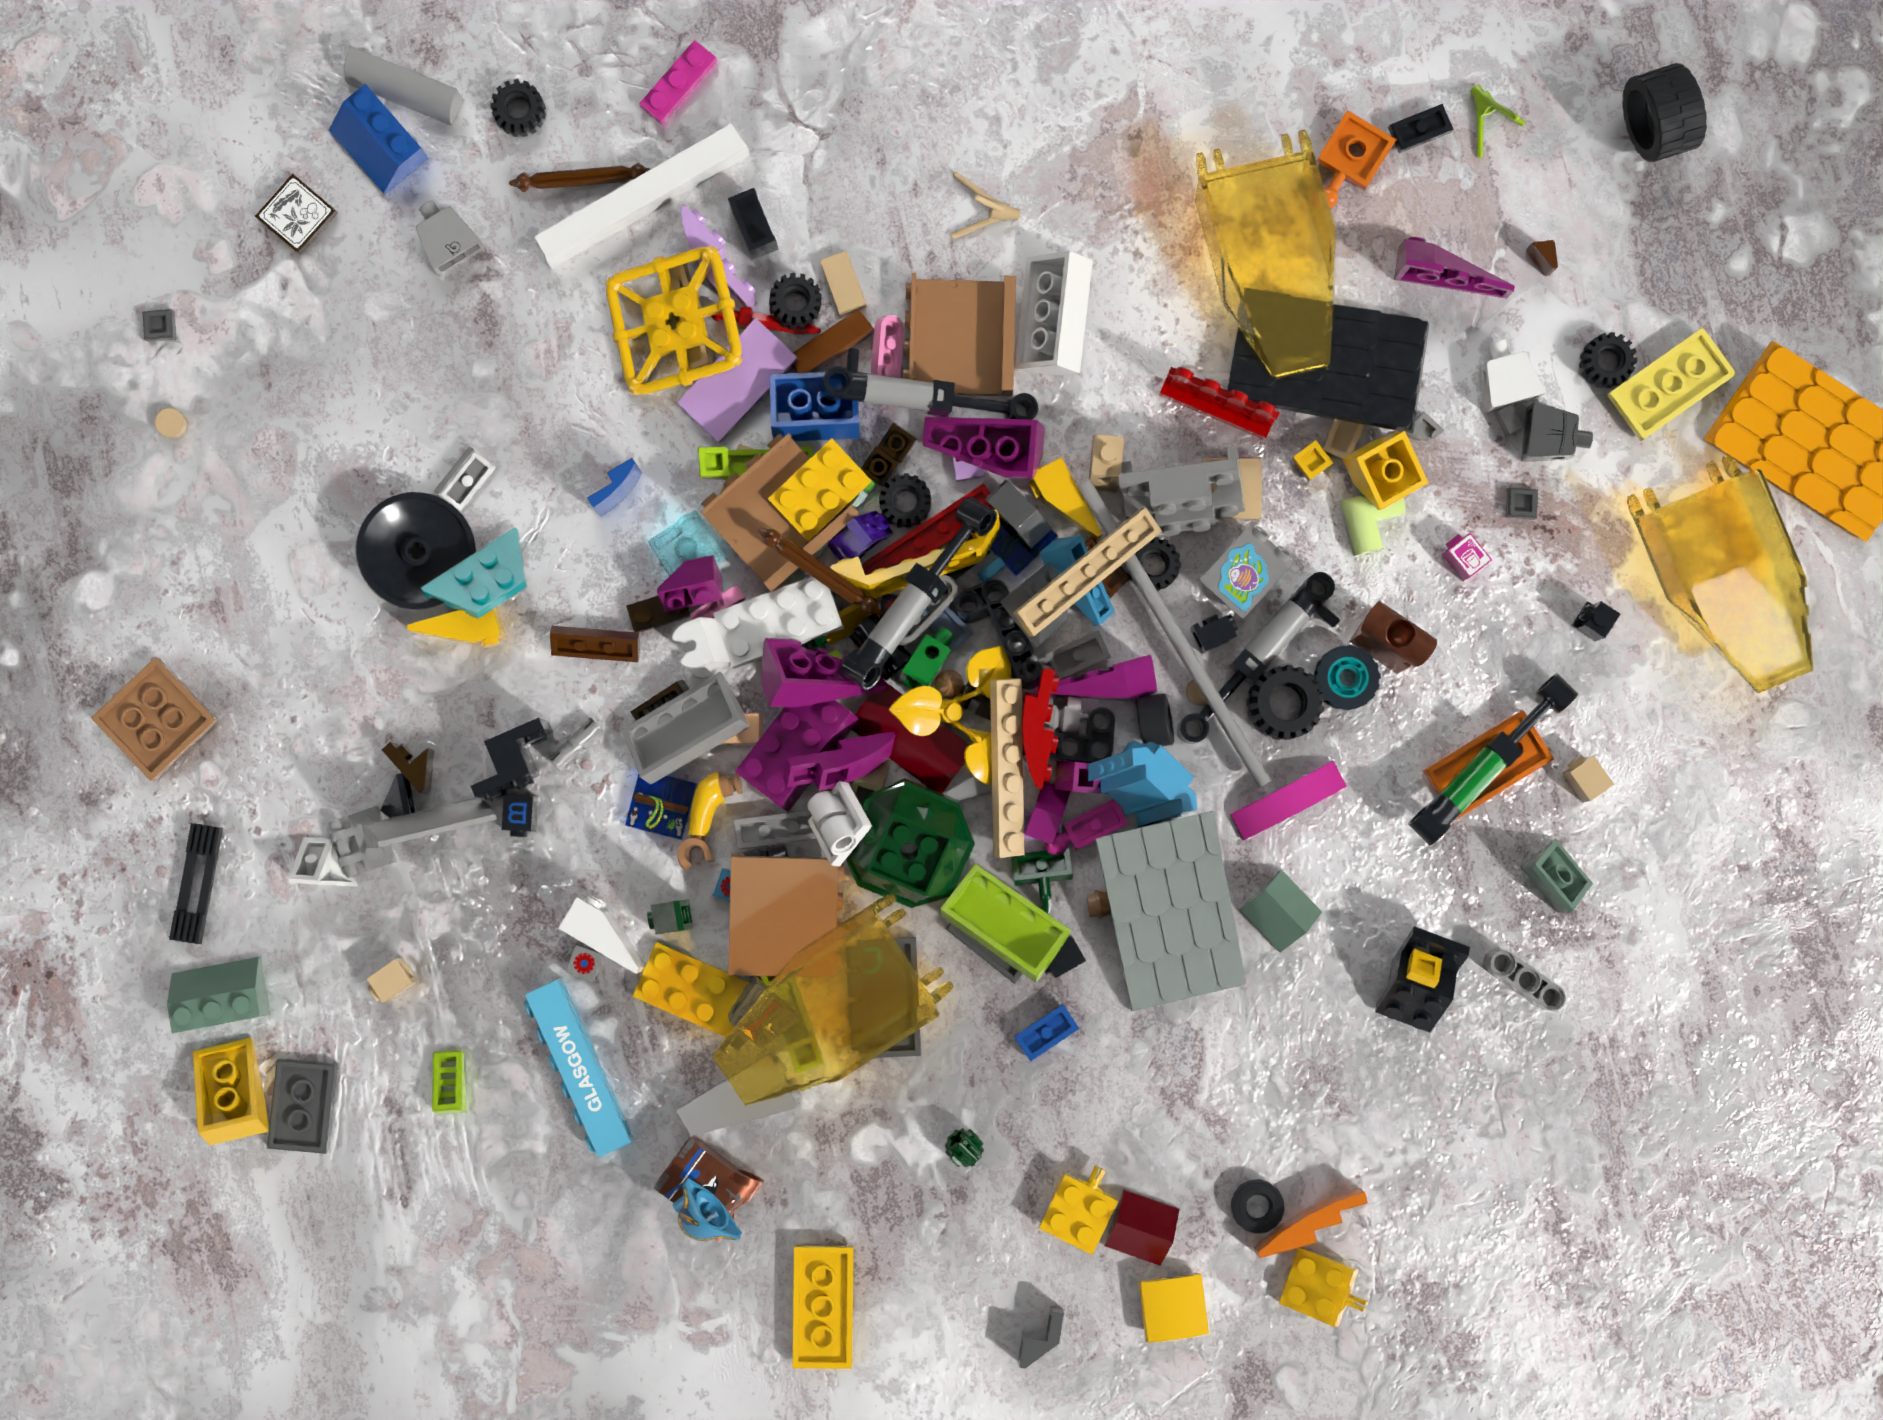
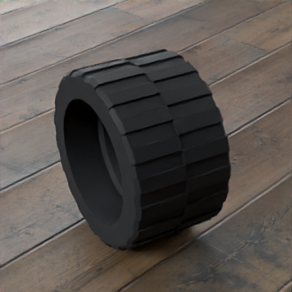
(1664, 112)

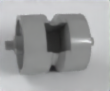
(1066, 714)

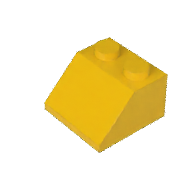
(1386, 469)

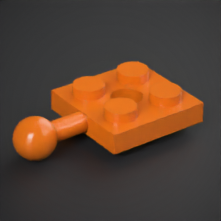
(1338, 159)

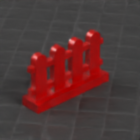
(1218, 403)

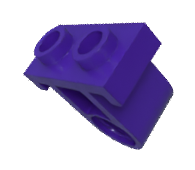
(860, 536)

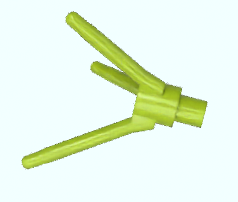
(1485, 106)

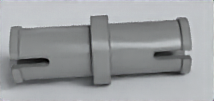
(575, 744)

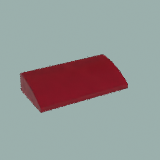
(928, 758)

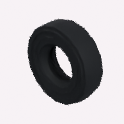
(1270, 1219)

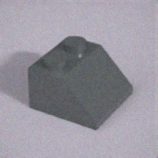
(1027, 590)

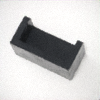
(753, 223)

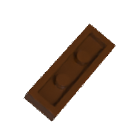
(595, 644)

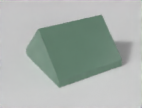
(1557, 877)
(1281, 911)

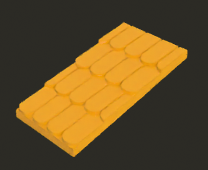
(1808, 438)

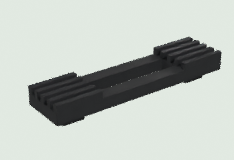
(187, 925)

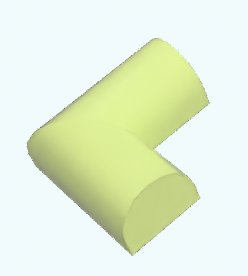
(1362, 520)

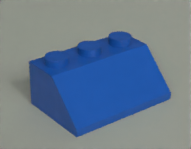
(376, 139)
(806, 414)

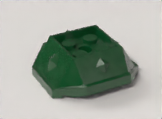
(916, 816)

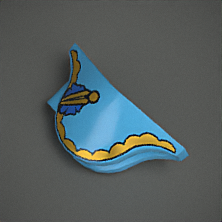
(703, 1214)

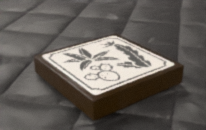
(296, 214)

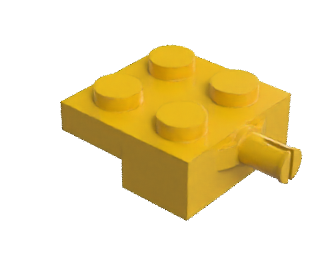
(1079, 1211)
(1320, 1287)

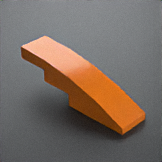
(1300, 1229)

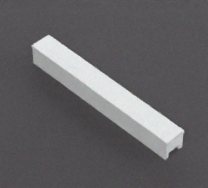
(642, 196)

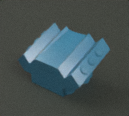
(1146, 783)

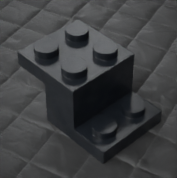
(512, 759)
(1413, 1001)

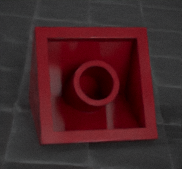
(1142, 1227)

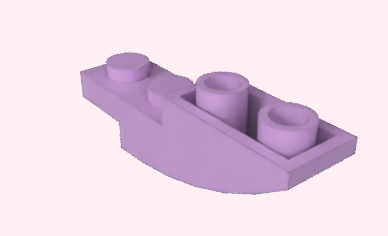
(700, 236)

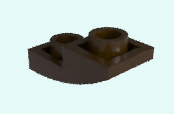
(889, 454)

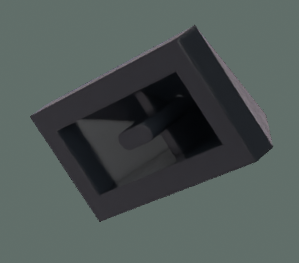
(399, 798)

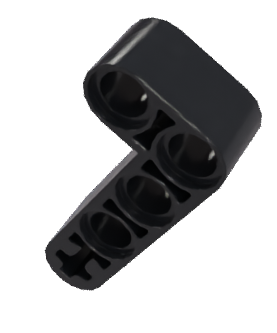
(1006, 634)
(1084, 742)

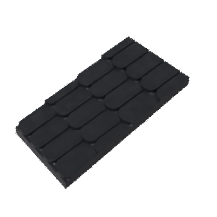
(1369, 377)

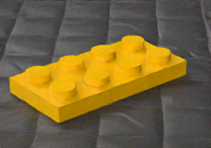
(689, 988)
(823, 1307)

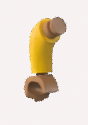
(707, 797)

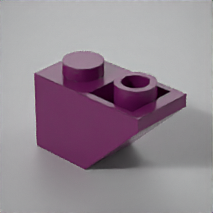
(692, 584)

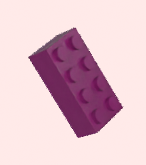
(792, 734)

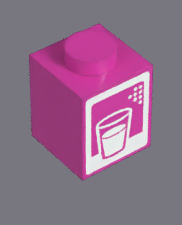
(1465, 555)

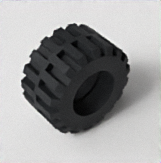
(1309, 695)

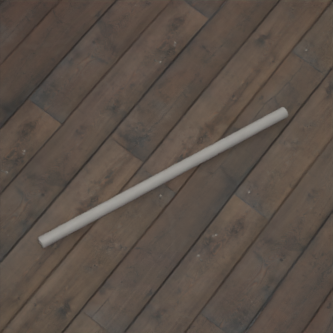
(1179, 642)

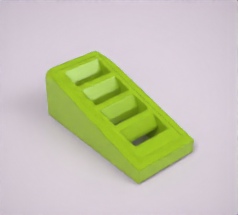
(438, 1083)

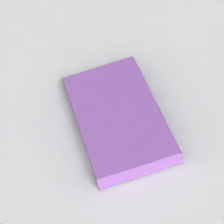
(728, 397)

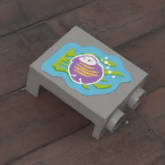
(1247, 570)

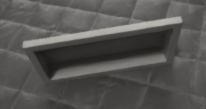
(684, 728)
(427, 822)

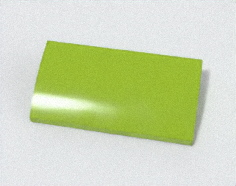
(1005, 922)

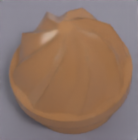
(949, 684)
(1098, 904)

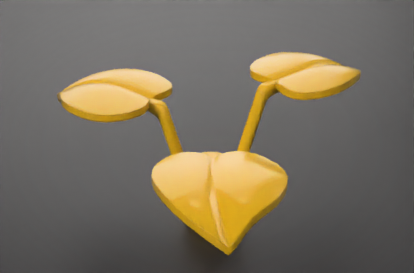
(923, 708)

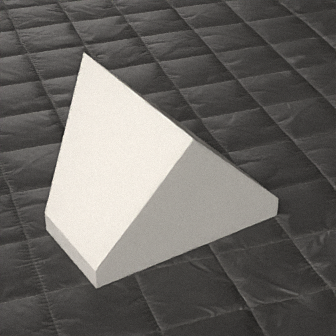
(319, 864)

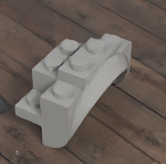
(1183, 494)

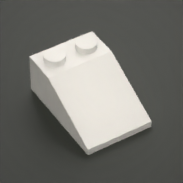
(599, 929)

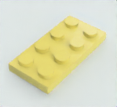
(1671, 384)

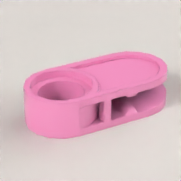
(729, 598)

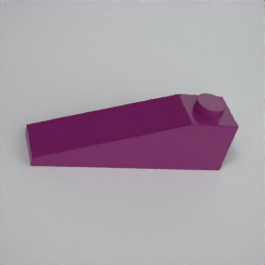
(1436, 267)
(996, 445)
(804, 676)
(1120, 682)

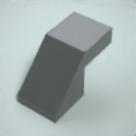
(1018, 513)
(1036, 1345)

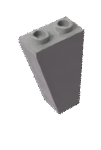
(723, 1108)

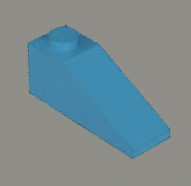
(1064, 553)

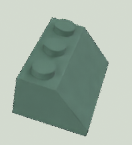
(217, 995)

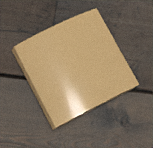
(1252, 486)

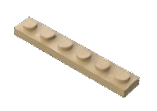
(1087, 572)
(1007, 767)

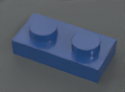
(1046, 1032)

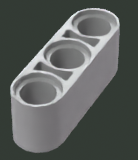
(1538, 982)

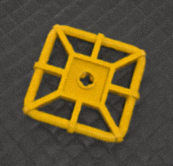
(657, 313)

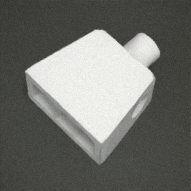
(1508, 378)

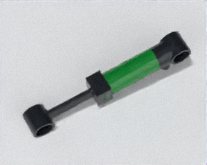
(1493, 758)

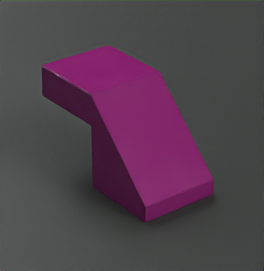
(1047, 813)

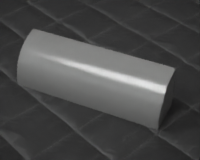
(402, 86)

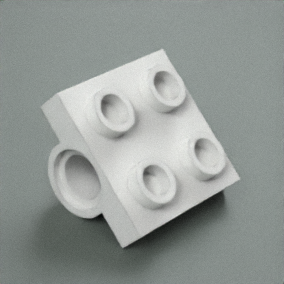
(837, 822)

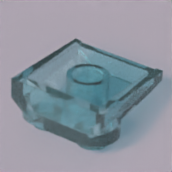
(685, 541)

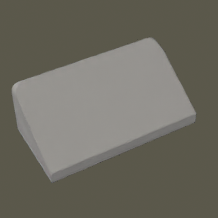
(464, 478)

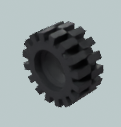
(506, 96)
(799, 285)
(1620, 348)
(898, 484)
(1170, 557)

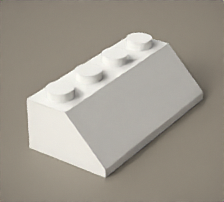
(1053, 313)

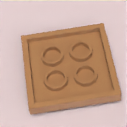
(154, 719)

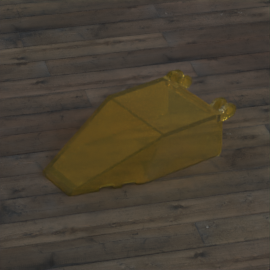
(1273, 253)
(1732, 573)
(830, 1010)

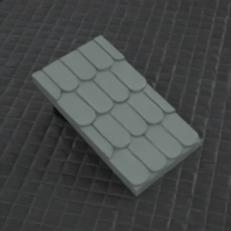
(1171, 910)

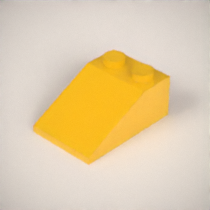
(229, 1092)

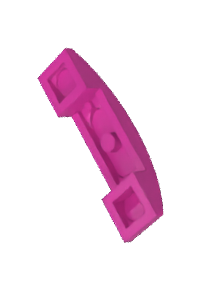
(1288, 800)

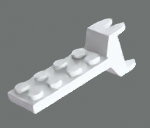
(738, 632)

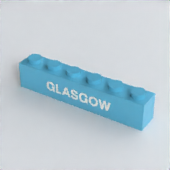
(579, 1067)

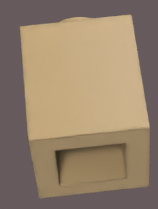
(1587, 778)
(391, 981)

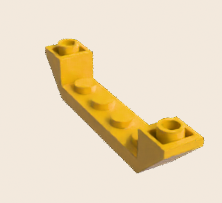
(892, 579)

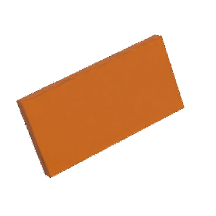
(1534, 756)

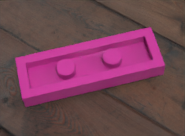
(678, 82)

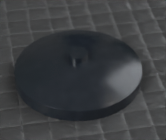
(409, 545)

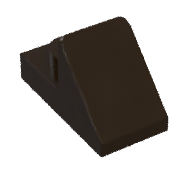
(416, 771)

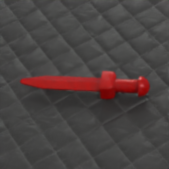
(746, 316)

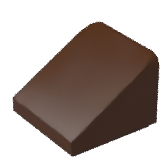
(1544, 256)

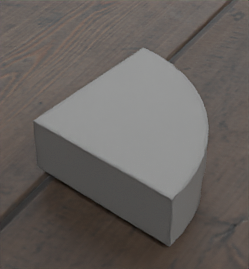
(1425, 428)

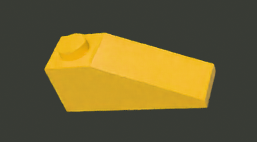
(1060, 493)
(463, 628)

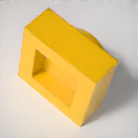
(1312, 460)
(1424, 968)

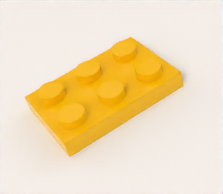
(819, 490)

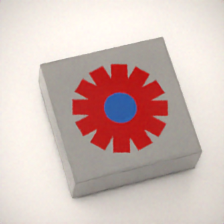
(584, 963)

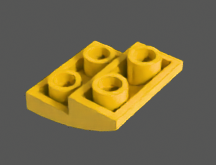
(1173, 1307)

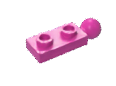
(1088, 826)

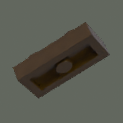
(651, 614)

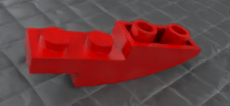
(1038, 738)

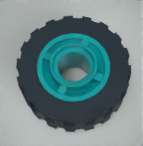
(1364, 672)

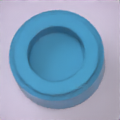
(991, 569)

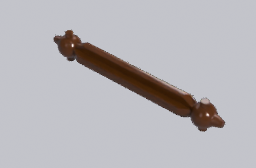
(578, 177)
(820, 571)

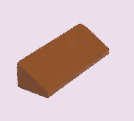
(833, 343)

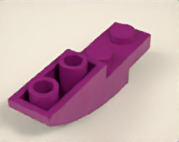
(848, 763)

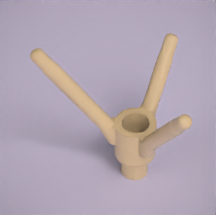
(997, 209)

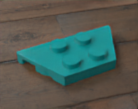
(482, 578)

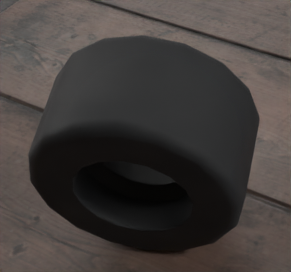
(1155, 720)

